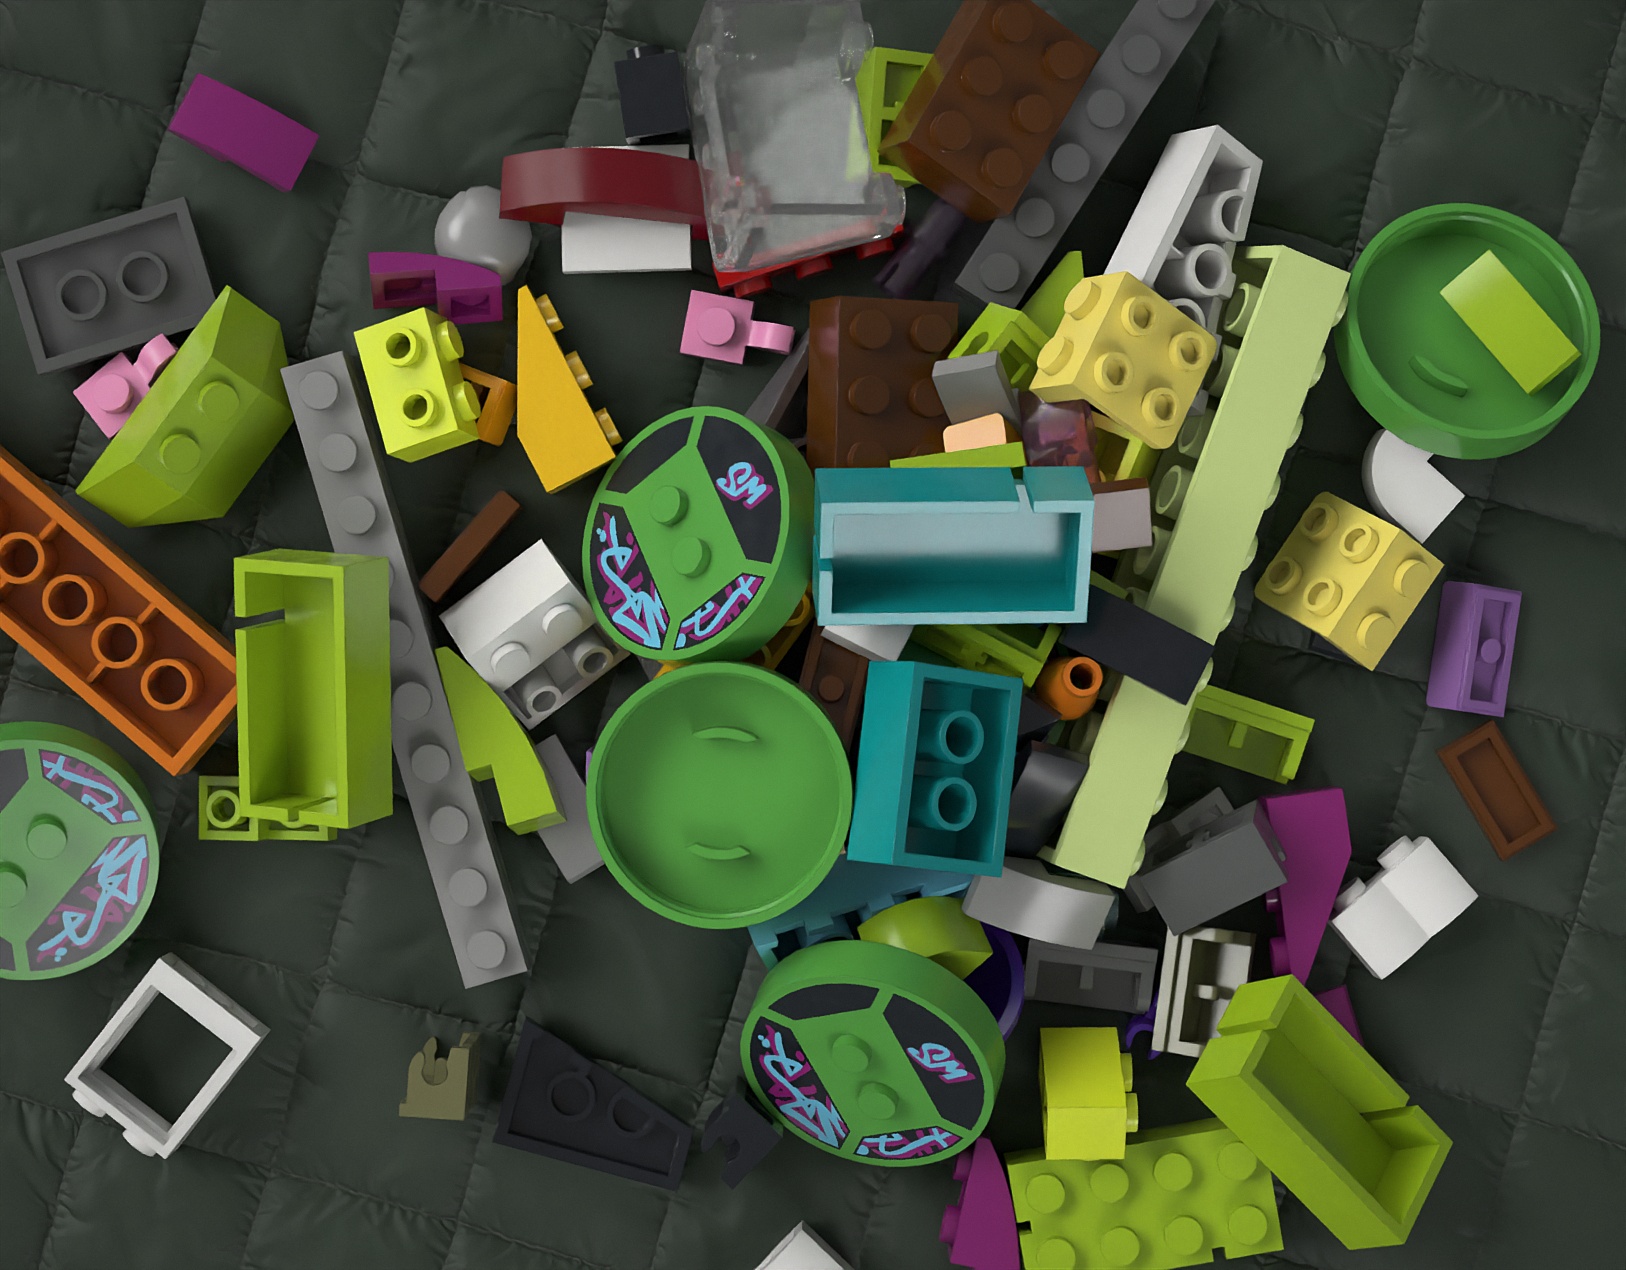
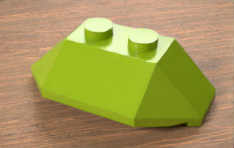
(199, 424)

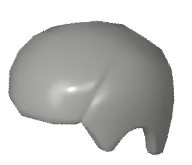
(474, 233)

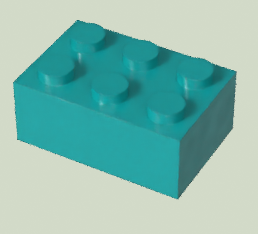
(935, 768)

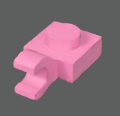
(724, 328)
(121, 384)

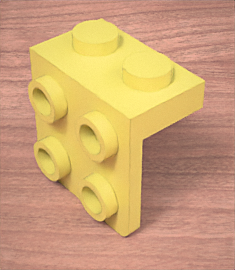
(1126, 357)
(1348, 578)

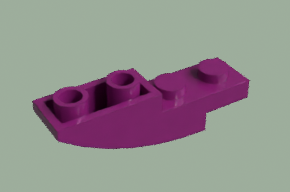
(983, 1223)

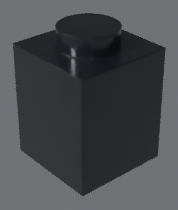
(652, 96)

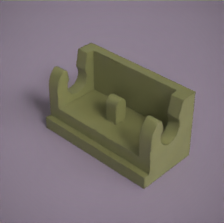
(1197, 985)
(444, 1085)

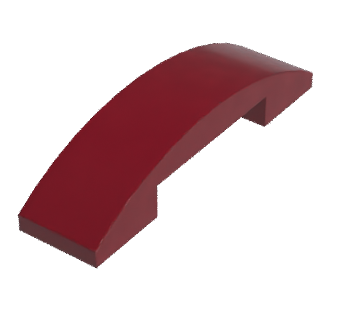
(602, 182)

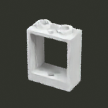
(206, 1004)

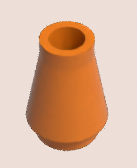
(1057, 690)

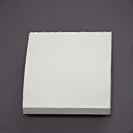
(626, 244)

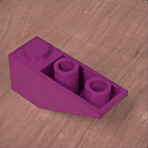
(1318, 849)

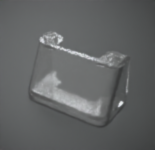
(784, 132)

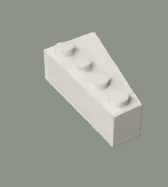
(1190, 225)

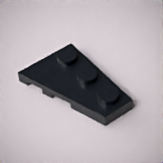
(587, 1115)

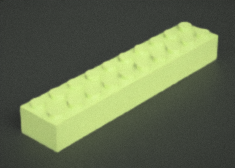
(1203, 526)

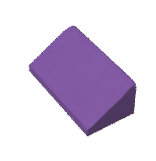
(1473, 648)

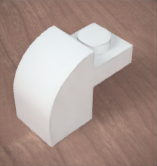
(1405, 486)

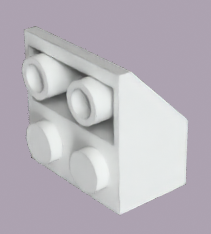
(532, 635)

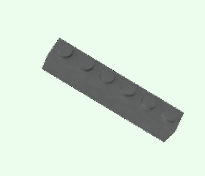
(1080, 150)

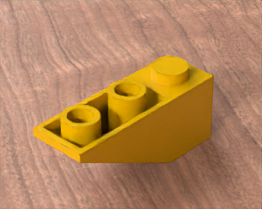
(553, 412)

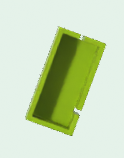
(314, 688)
(1295, 1097)
(1154, 1210)

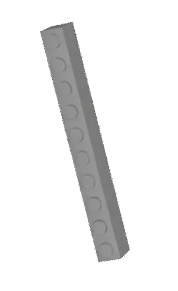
(441, 793)

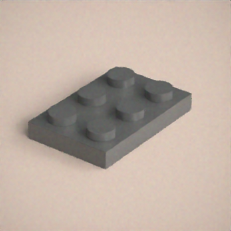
(111, 285)

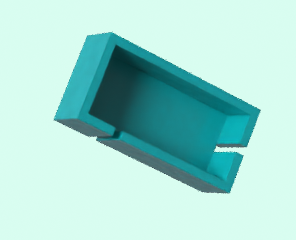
(951, 545)

